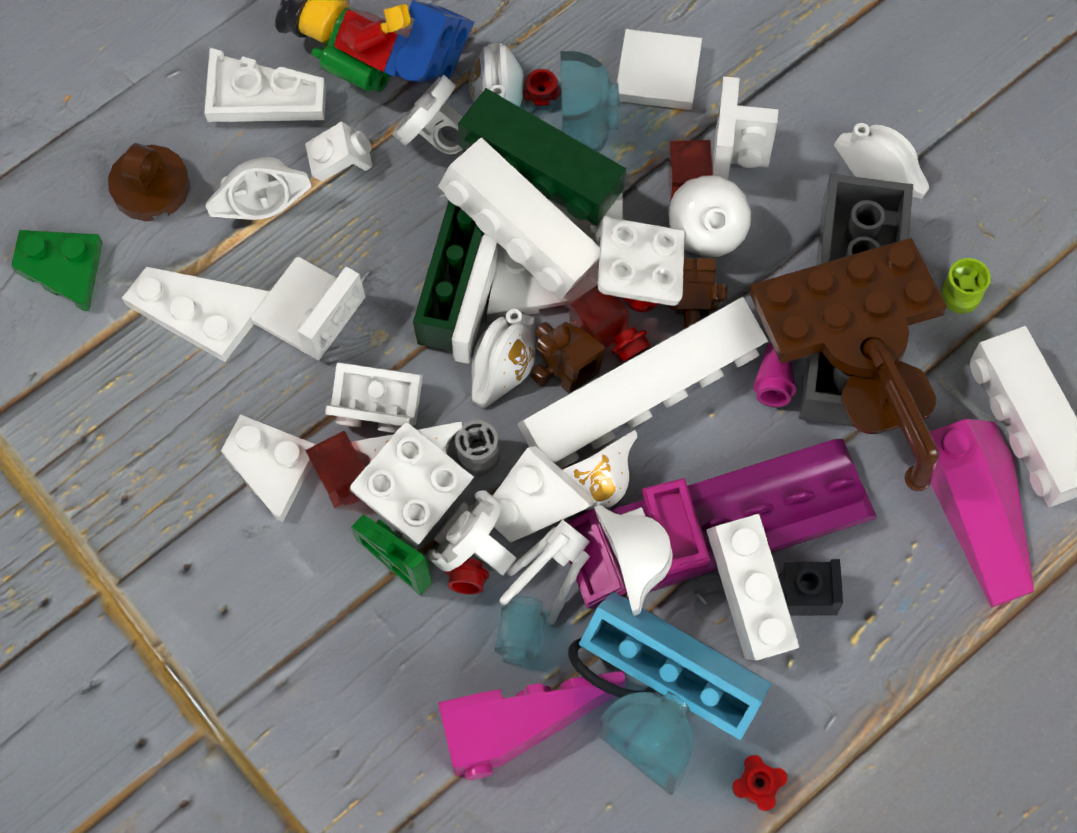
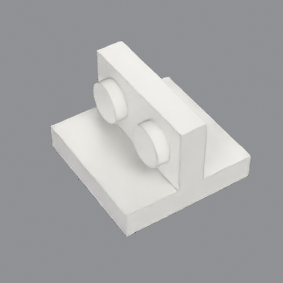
(742, 132)

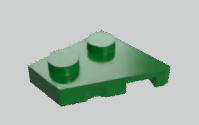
(60, 262)
(393, 552)

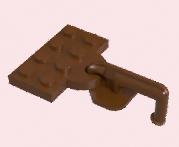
(866, 307)

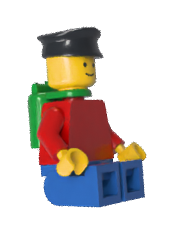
(372, 49)

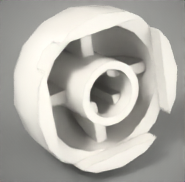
(711, 214)

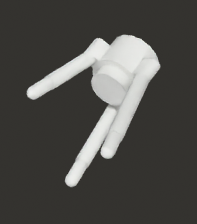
(561, 544)

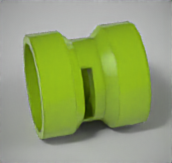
(965, 285)

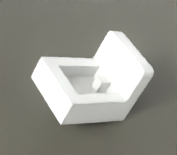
(337, 150)

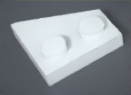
(269, 462)
(537, 496)

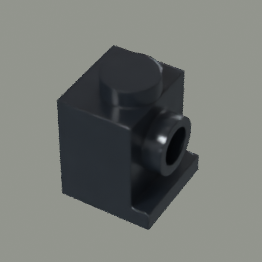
(821, 601)

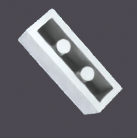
(752, 588)

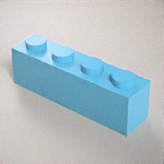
(675, 663)

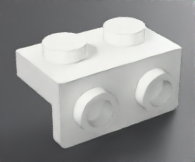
(374, 396)

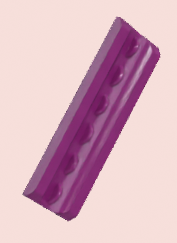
(794, 494)

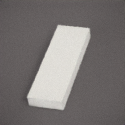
(475, 299)

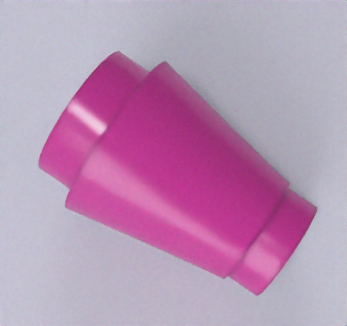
(774, 379)

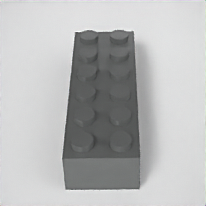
(854, 219)

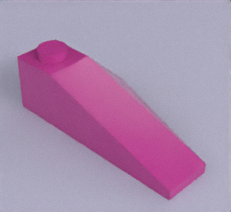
(983, 505)
(492, 729)

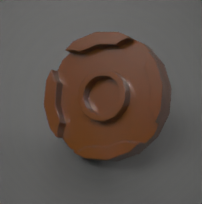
(148, 182)

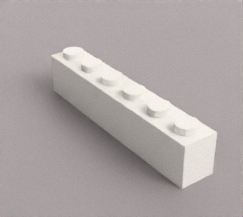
(644, 382)

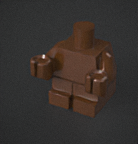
(699, 290)
(568, 354)

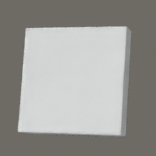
(658, 69)

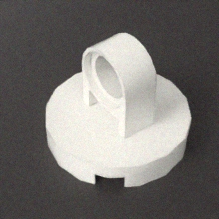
(430, 116)
(468, 533)

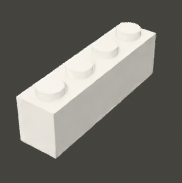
(520, 218)
(1032, 410)

